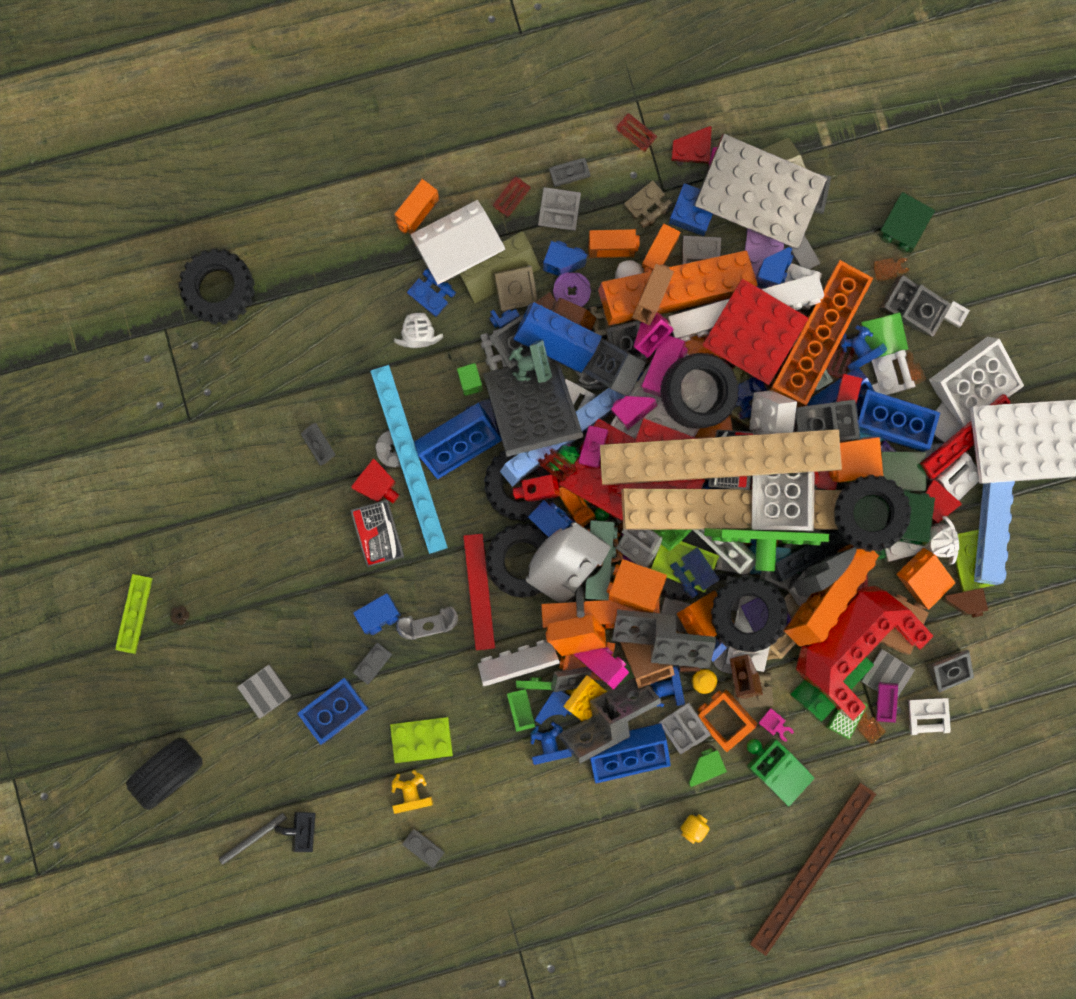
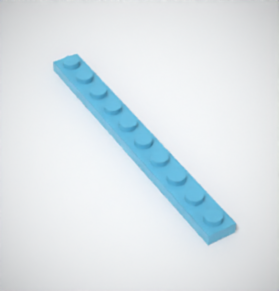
(409, 459)

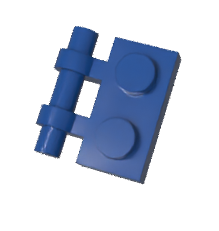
(427, 297)

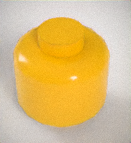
(704, 681)
(695, 828)

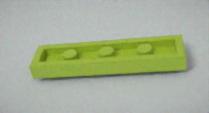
(133, 614)

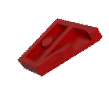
(693, 147)

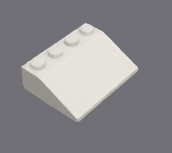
(457, 242)
(976, 379)
(783, 502)
(517, 663)

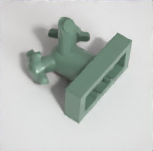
(537, 361)

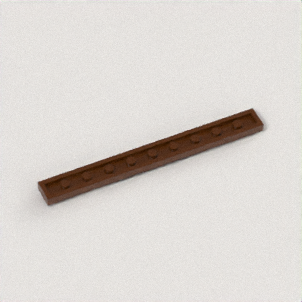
(812, 869)

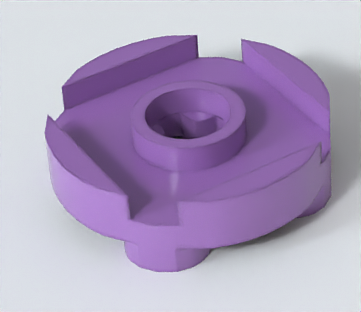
(572, 280)

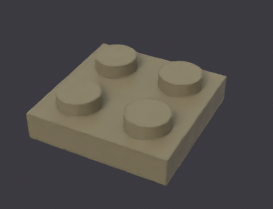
(515, 288)

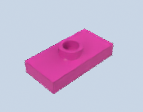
(591, 449)

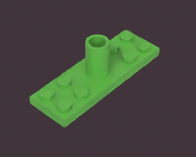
(765, 542)

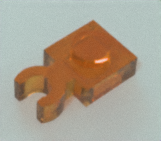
(888, 269)
(915, 370)
(870, 729)

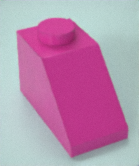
(652, 335)
(632, 409)

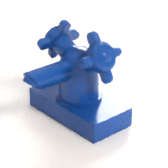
(861, 348)
(670, 687)
(549, 745)

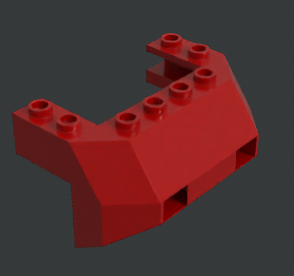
(858, 631)

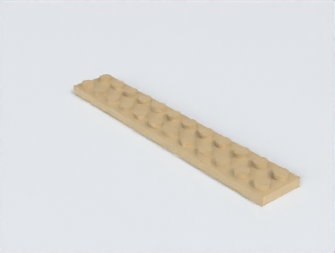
(720, 457)
(706, 509)

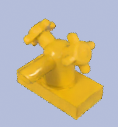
(410, 793)

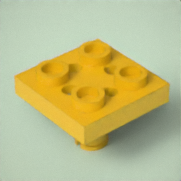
(580, 698)

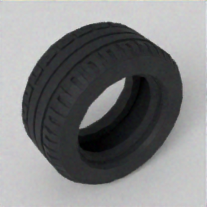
(725, 382)
(164, 773)

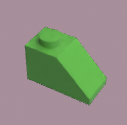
(707, 767)

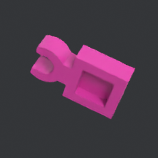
(774, 723)

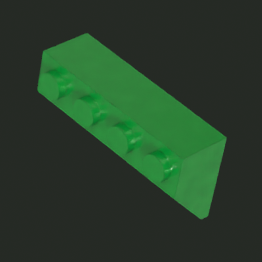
(816, 702)

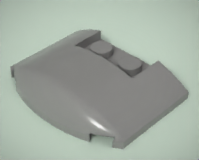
(566, 561)

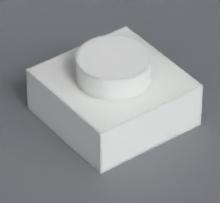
(956, 314)

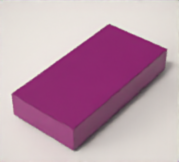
(887, 702)

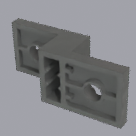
(665, 643)
(609, 720)

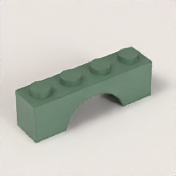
(597, 585)

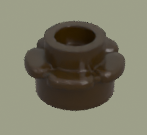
(184, 615)

